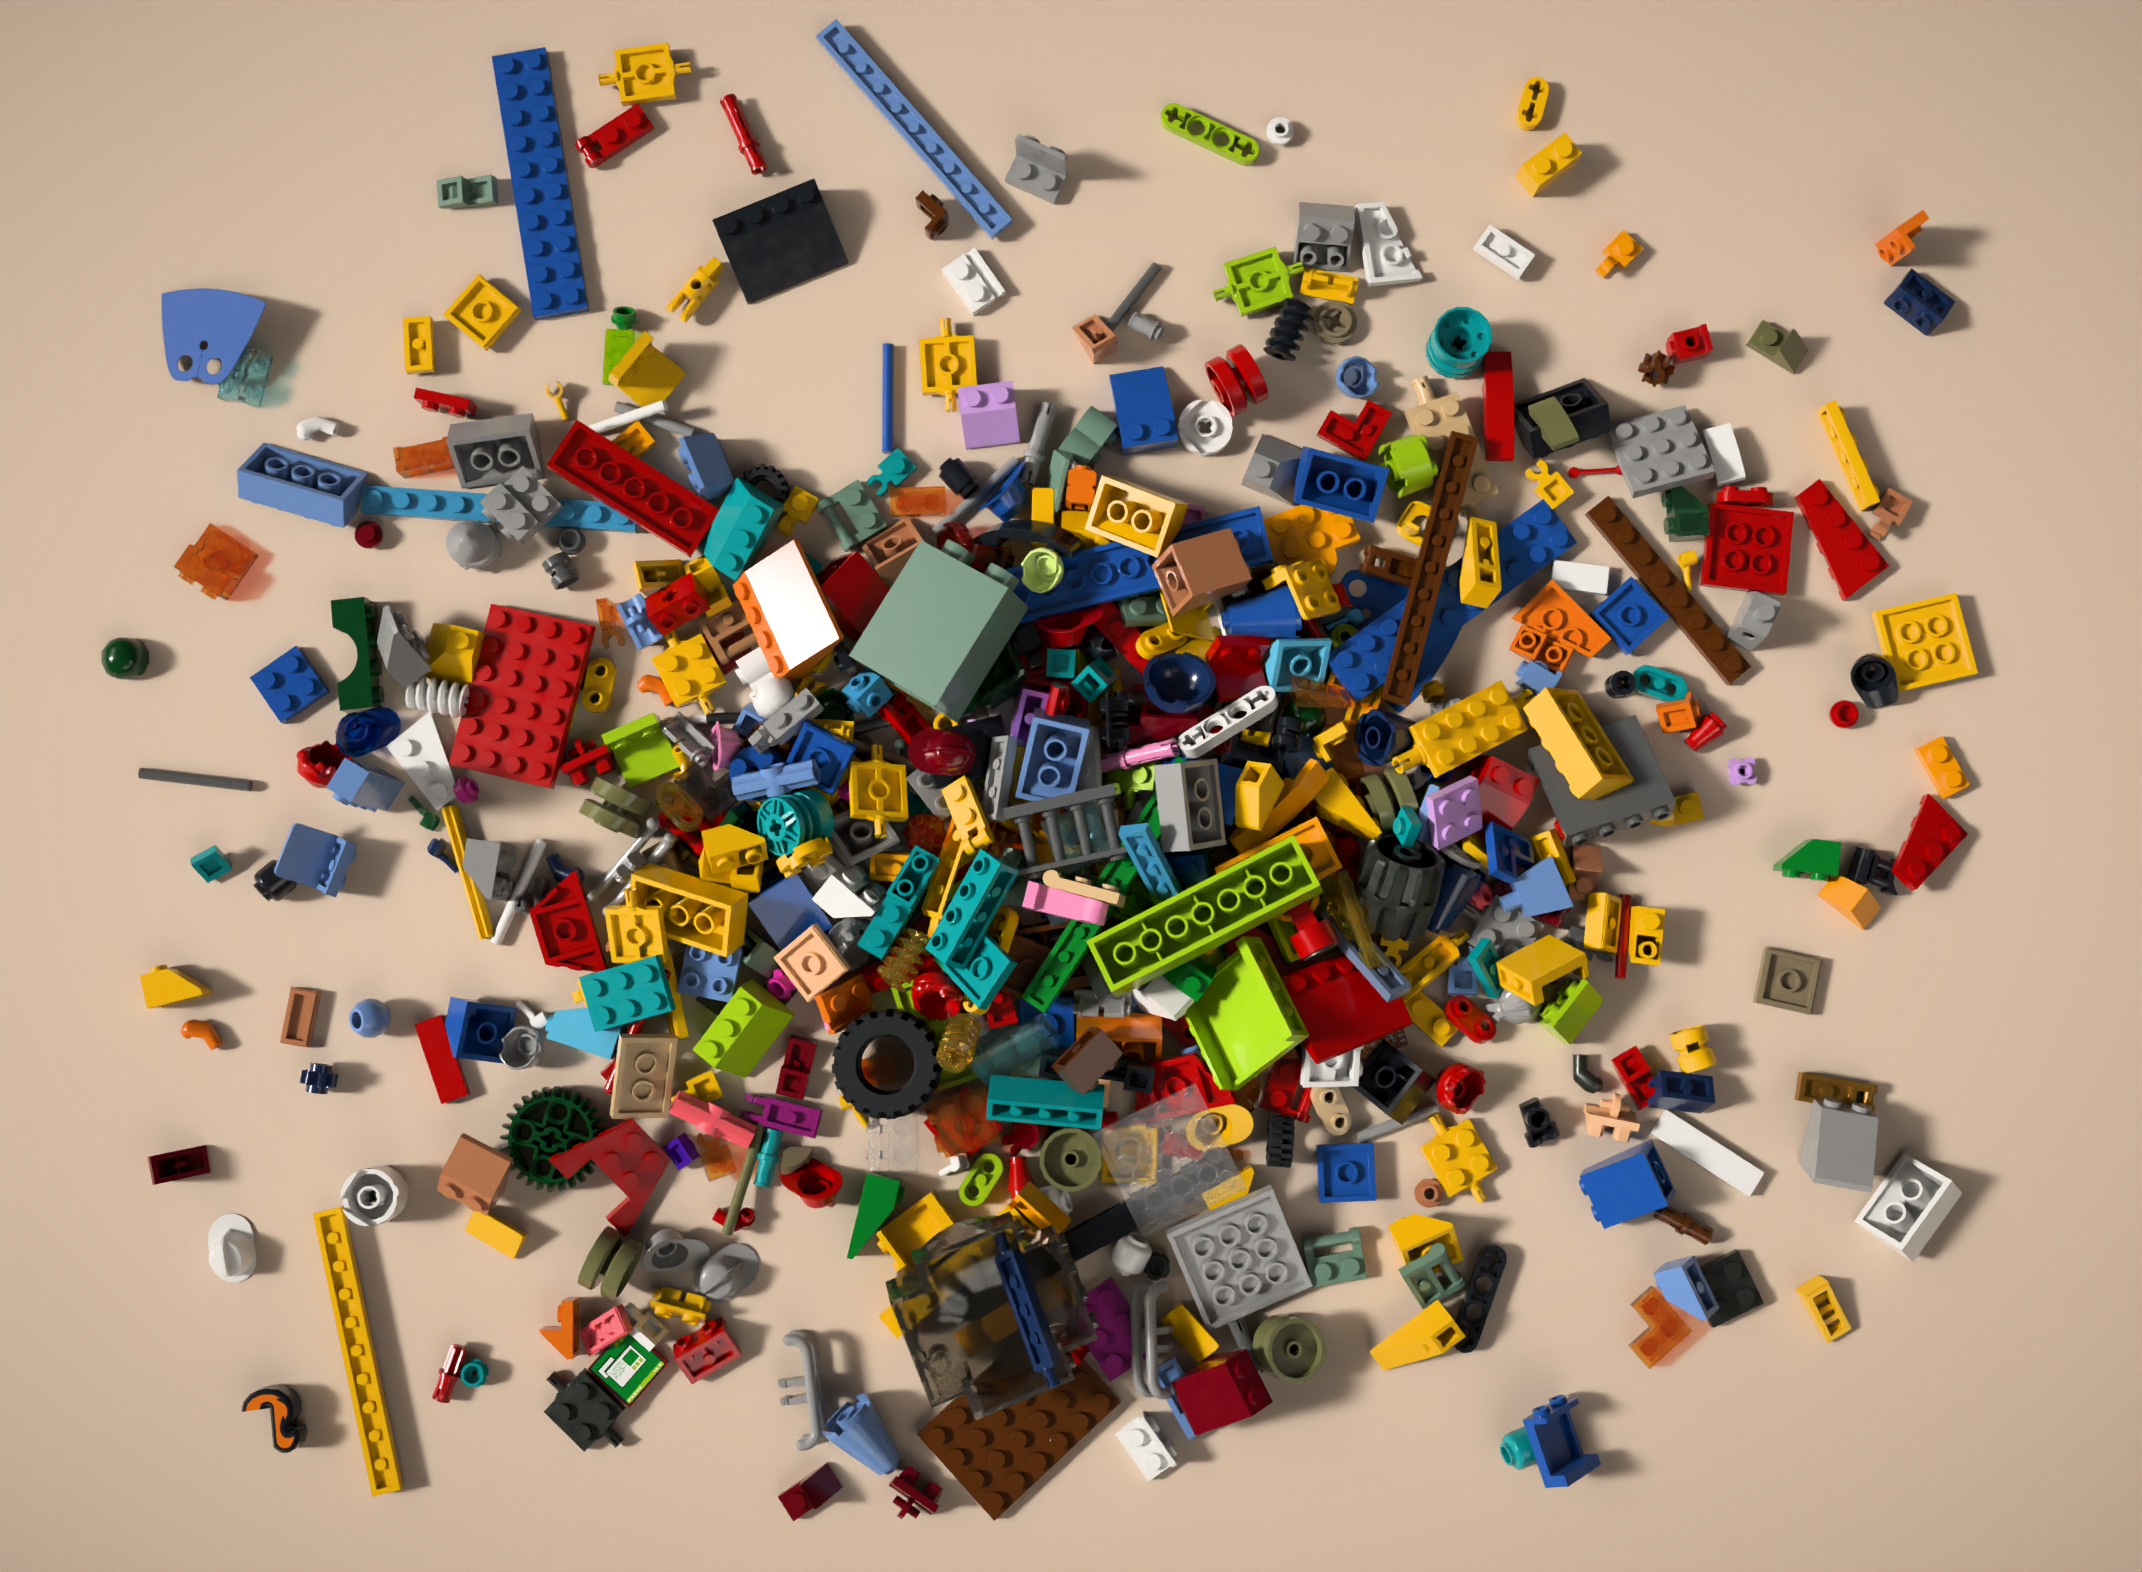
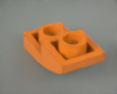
(1538, 647)

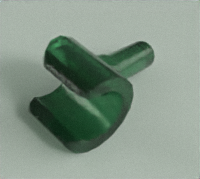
(429, 819)

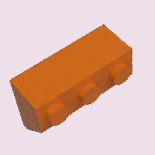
(1134, 1035)

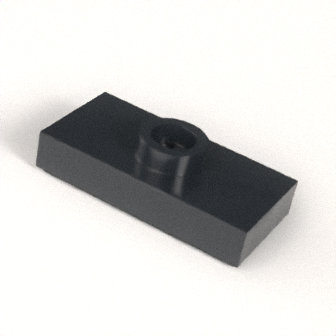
(844, 661)

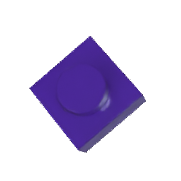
(681, 1151)

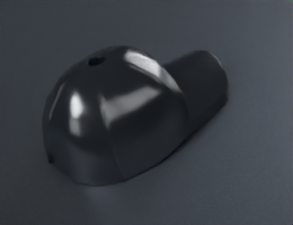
(1875, 685)

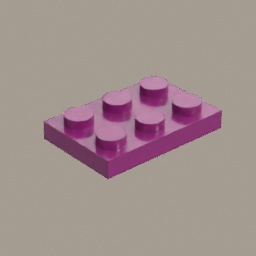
(1114, 1331)

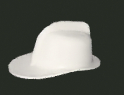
(232, 1248)

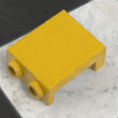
(1538, 965)
(913, 1229)

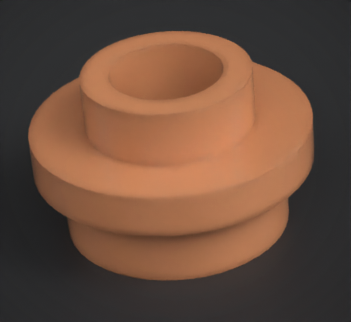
(1420, 1189)

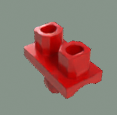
(577, 767)

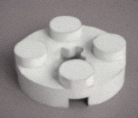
(1203, 443)

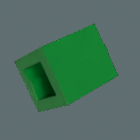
(1813, 858)

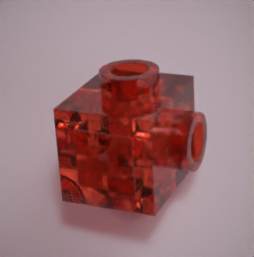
(926, 833)

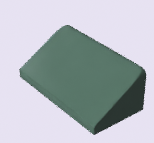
(1058, 475)

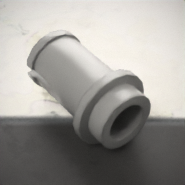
(1146, 326)

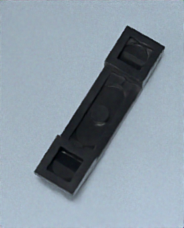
(1034, 531)
(1133, 1072)

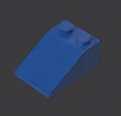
(1143, 411)

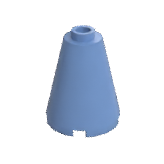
(863, 1435)

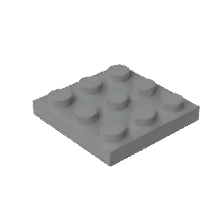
(1659, 451)

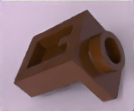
(996, 555)

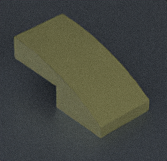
(1554, 423)

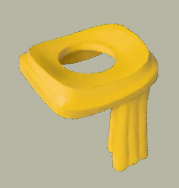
(1405, 526)

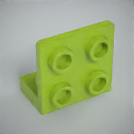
(641, 750)

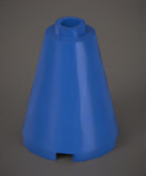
(1264, 615)

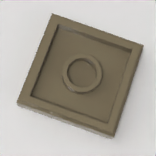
(1787, 980)

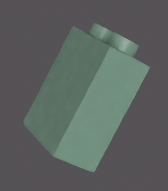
(941, 627)

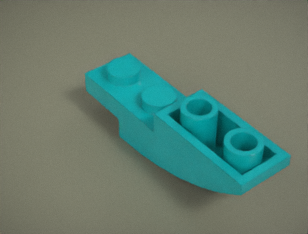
(899, 903)

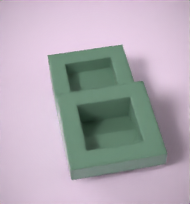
(467, 193)

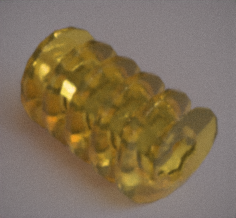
(903, 958)
(958, 1042)

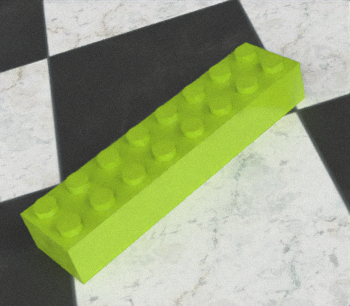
(1204, 916)

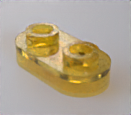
(679, 808)

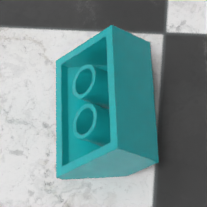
(740, 529)

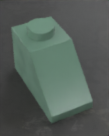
(759, 953)

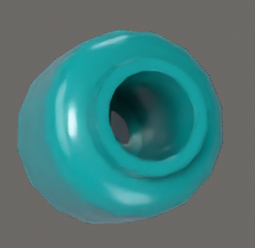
(1517, 1449)

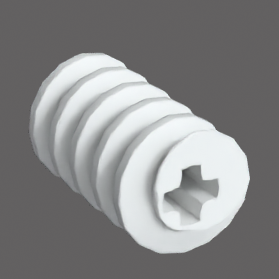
(437, 698)

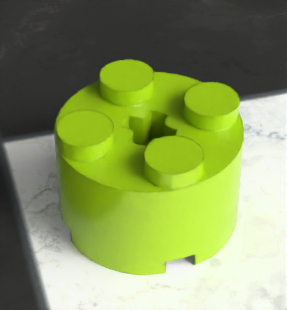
(1408, 465)

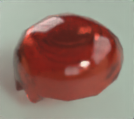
(956, 532)

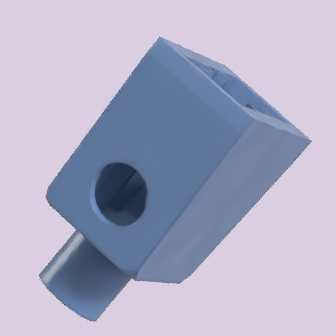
(1537, 890)

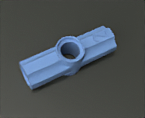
(776, 779)

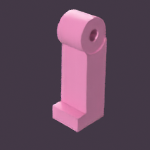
(1064, 904)

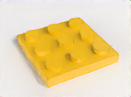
(1925, 641)

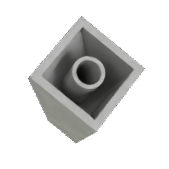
(1840, 1144)

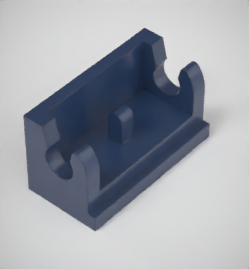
(1681, 1091)

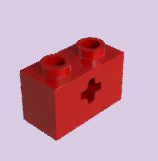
(677, 603)

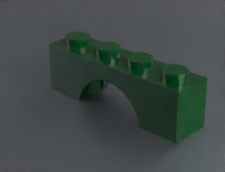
(362, 687)

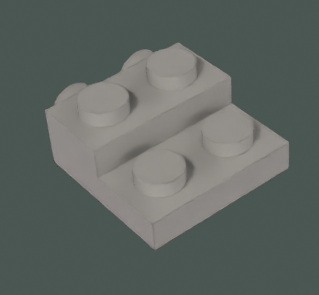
(520, 506)

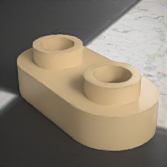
(1331, 1109)

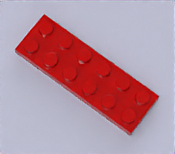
(633, 488)

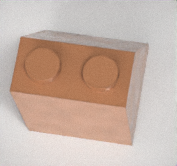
(1201, 570)

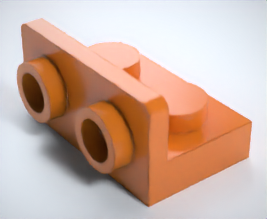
(1898, 242)

